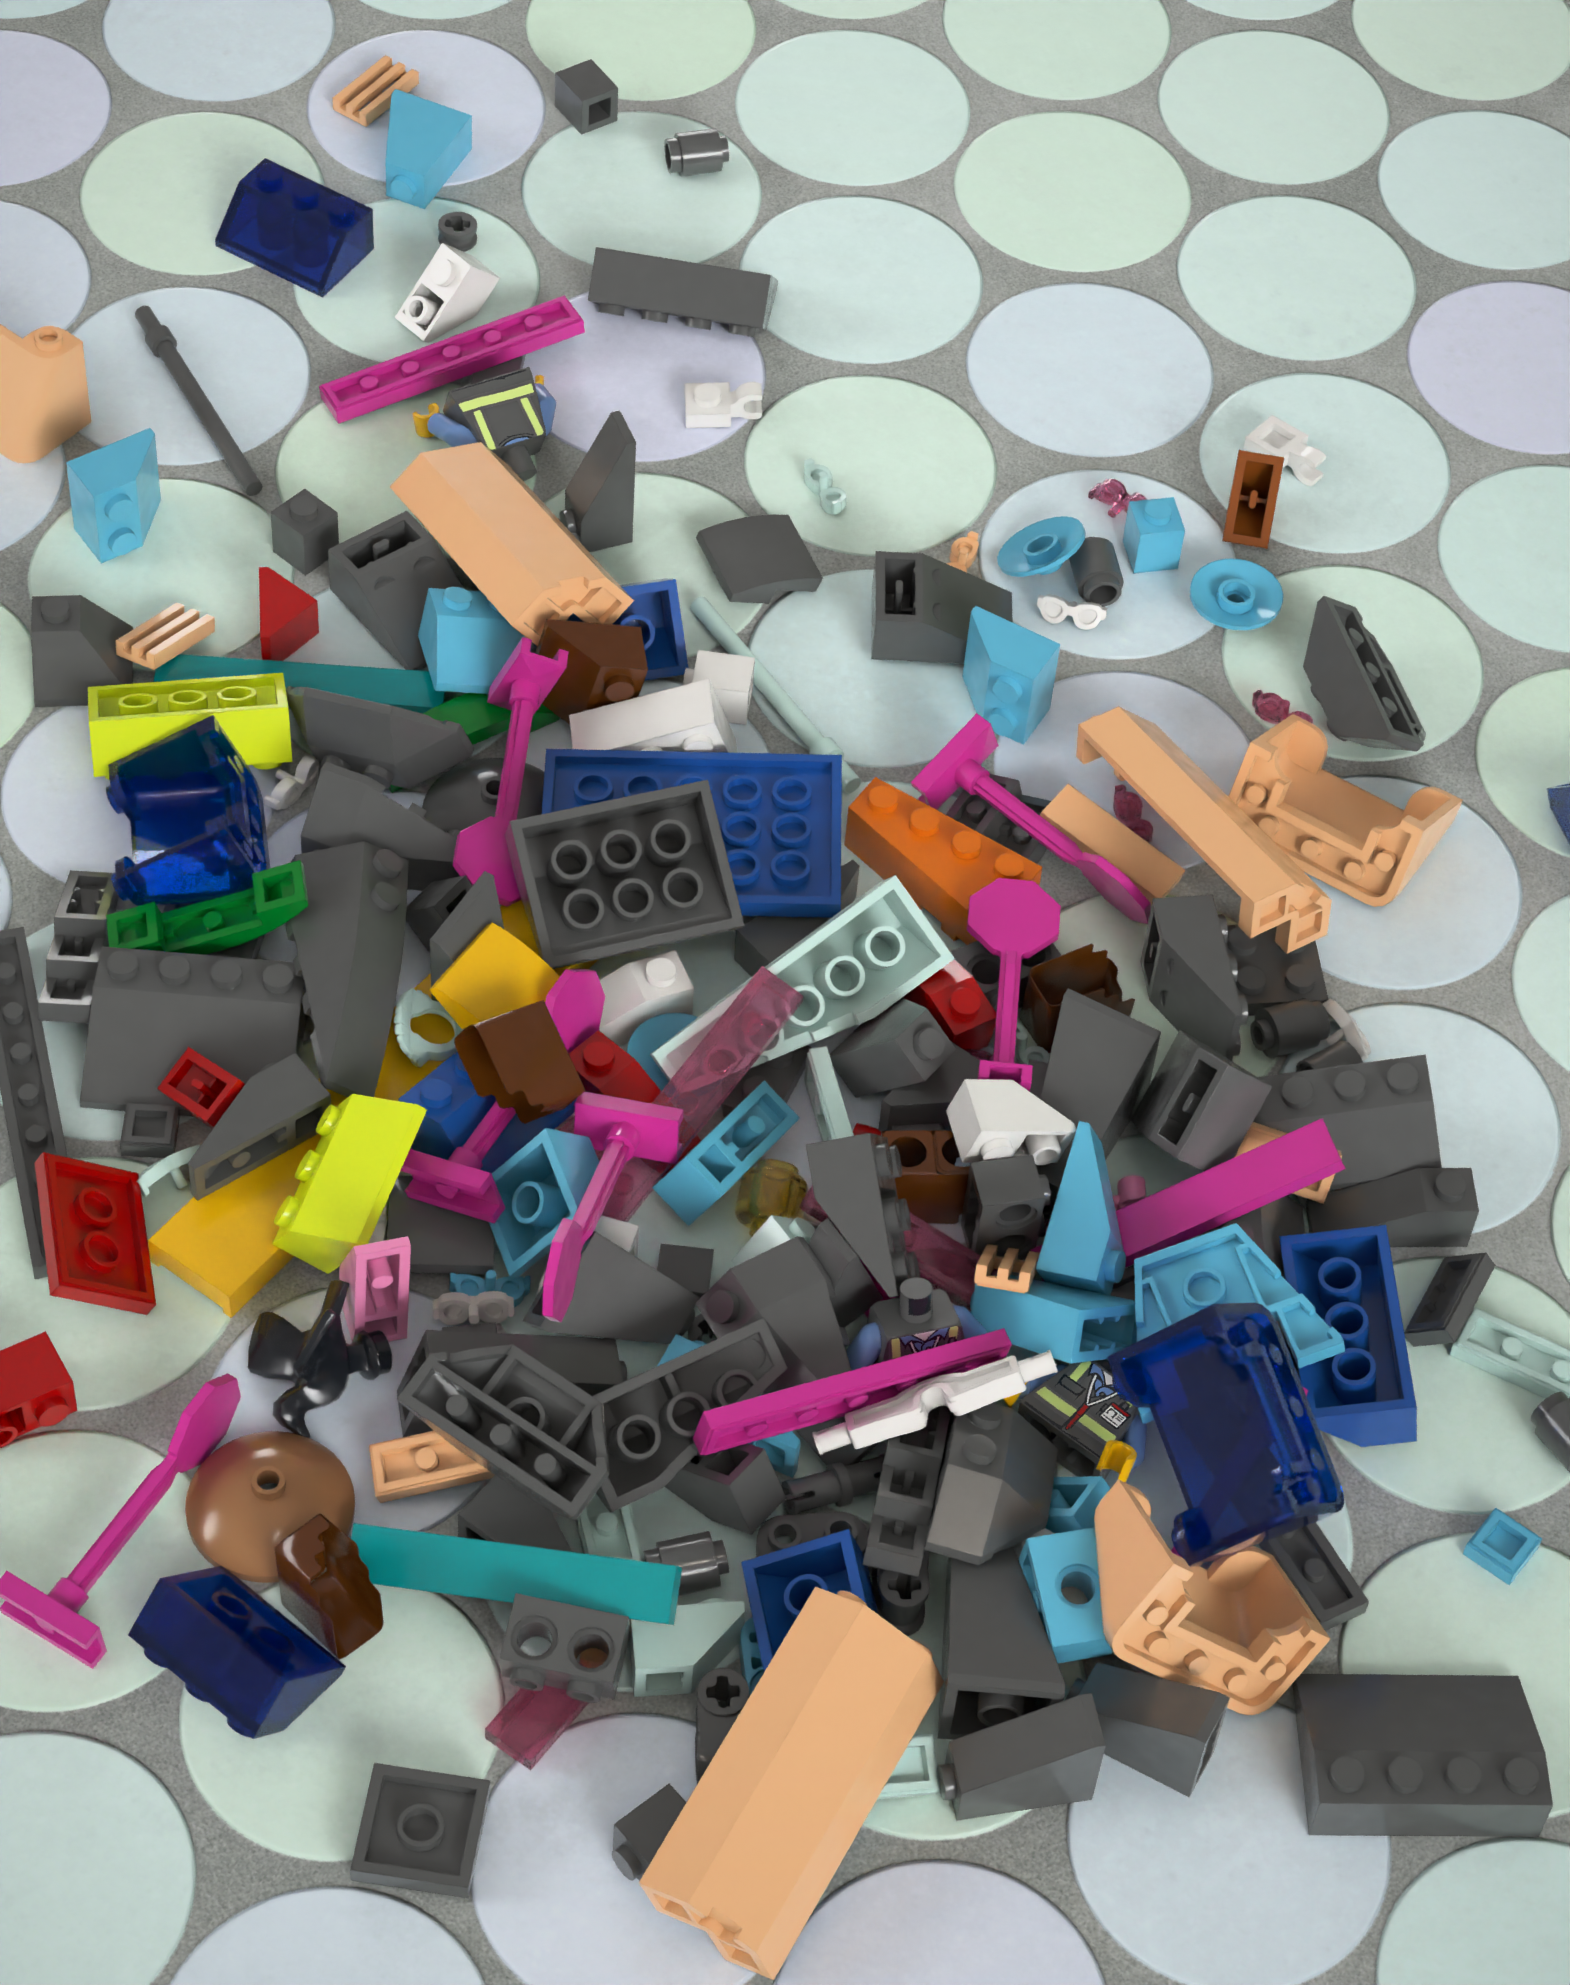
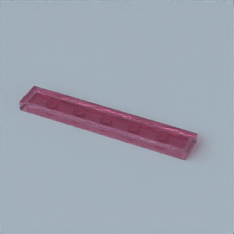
(710, 1077)

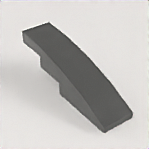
(76, 946)
(906, 1497)

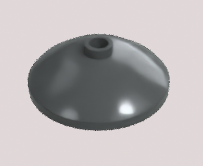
(471, 794)

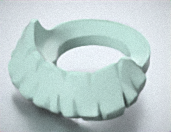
(418, 1050)

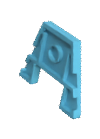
(1225, 1270)

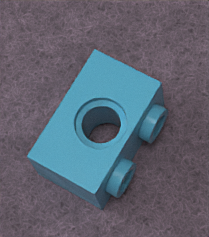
(1058, 1563)

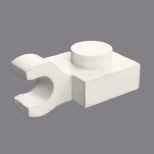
(714, 404)
(1283, 440)

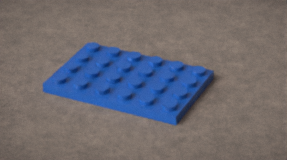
(771, 808)

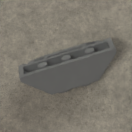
(1358, 682)
(377, 738)
(516, 1422)
(990, 1485)

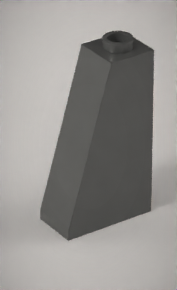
(584, 1361)

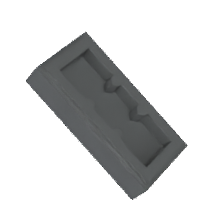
(1449, 1299)

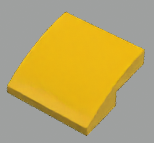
(493, 978)

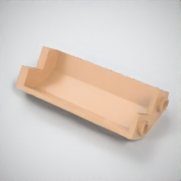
(507, 540)
(1263, 876)
(793, 1781)

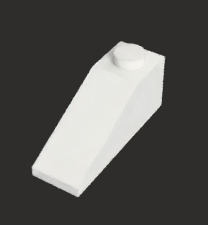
(642, 992)

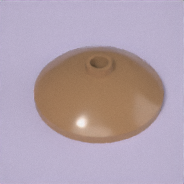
(241, 1523)

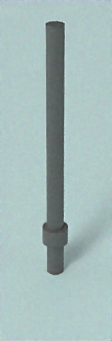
(164, 345)

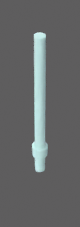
(773, 691)

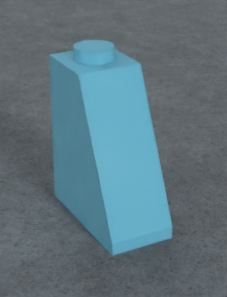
(423, 147)
(1058, 1318)

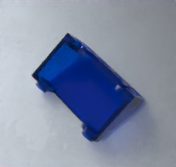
(190, 818)
(1231, 1429)

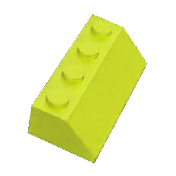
(136, 715)

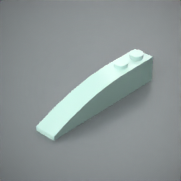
(843, 969)

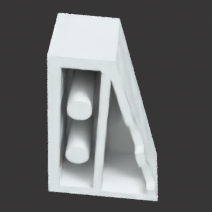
(667, 720)

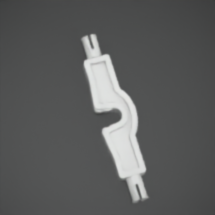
(911, 1407)

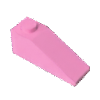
(377, 1287)

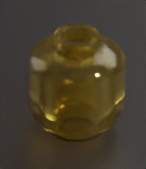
(769, 1190)

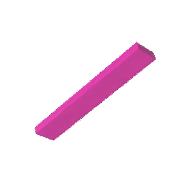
(451, 359)
(1227, 1191)
(840, 1393)

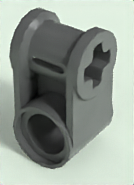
(901, 1596)
(714, 1721)

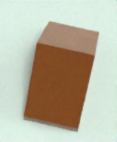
(1253, 499)

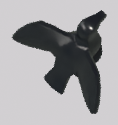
(314, 1359)

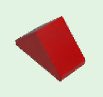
(286, 616)
(201, 1087)

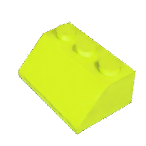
(346, 1178)

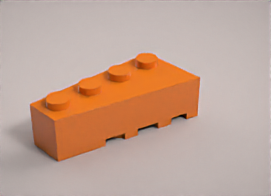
(929, 854)

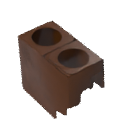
(1078, 970)
(520, 1062)
(928, 1194)
(341, 1603)

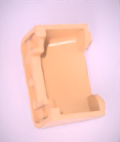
(41, 392)
(1331, 824)
(1213, 1628)

